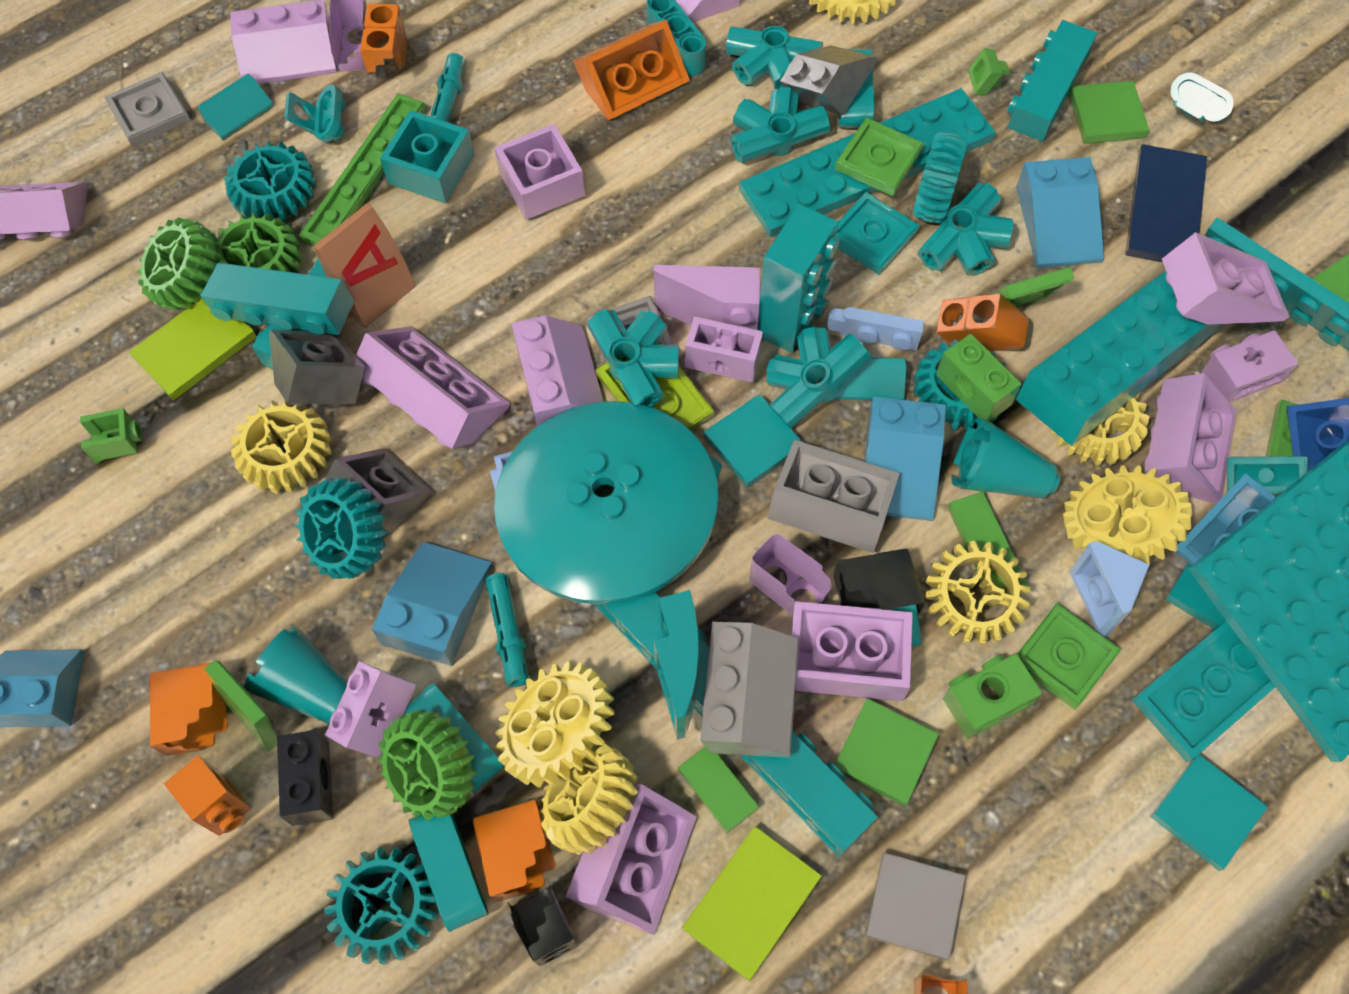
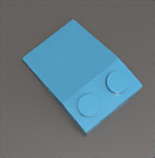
(1061, 211)
(909, 441)
(1225, 517)
(432, 603)

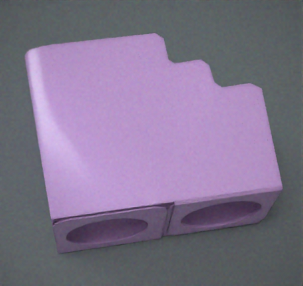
(352, 15)
(783, 554)

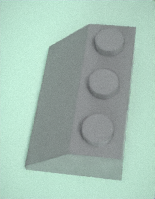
(833, 496)
(749, 690)

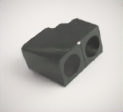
(878, 581)
(542, 927)

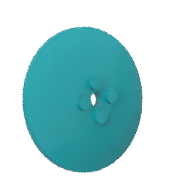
(612, 544)

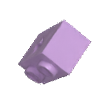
(723, 349)
(1250, 366)
(368, 708)

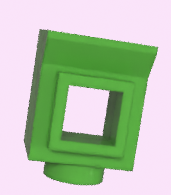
(112, 434)

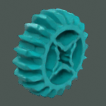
(940, 177)
(290, 178)
(932, 389)
(341, 538)
(371, 922)

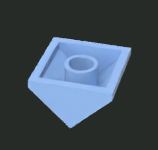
(1107, 584)

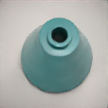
(1002, 464)
(297, 676)

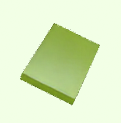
(190, 348)
(679, 399)
(751, 903)

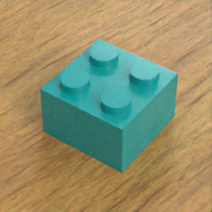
(427, 156)

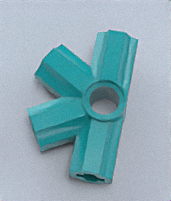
(764, 52)
(776, 128)
(973, 240)
(640, 346)
(815, 362)

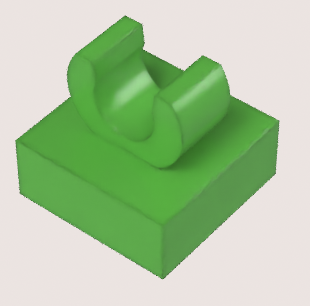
(986, 72)

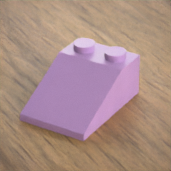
(1222, 284)
(708, 292)

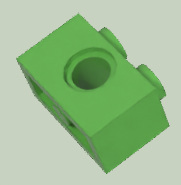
(978, 378)
(978, 713)

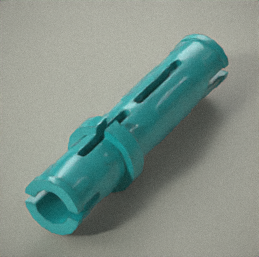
(449, 86)
(510, 643)

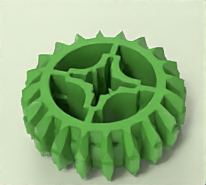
(260, 244)
(178, 263)
(426, 764)

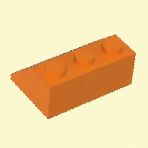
(632, 69)

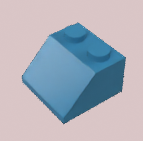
(39, 687)

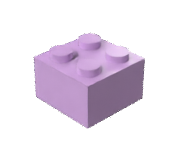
(540, 171)

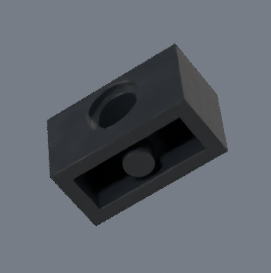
(304, 778)

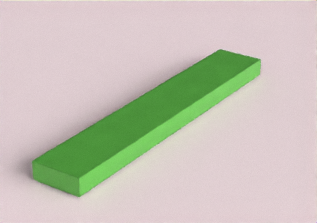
(361, 173)

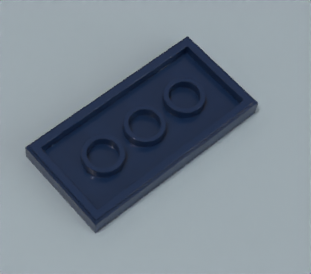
(1165, 201)

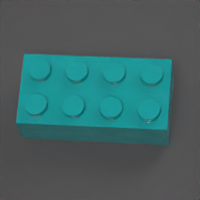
(797, 277)

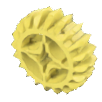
(1095, 445)
(258, 451)
(993, 595)
(591, 803)

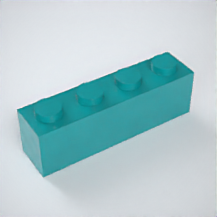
(1051, 81)
(278, 298)

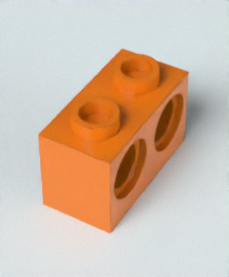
(208, 796)

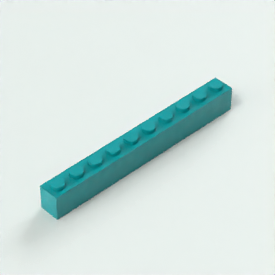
(802, 781)

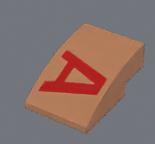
(367, 263)

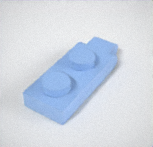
(876, 327)

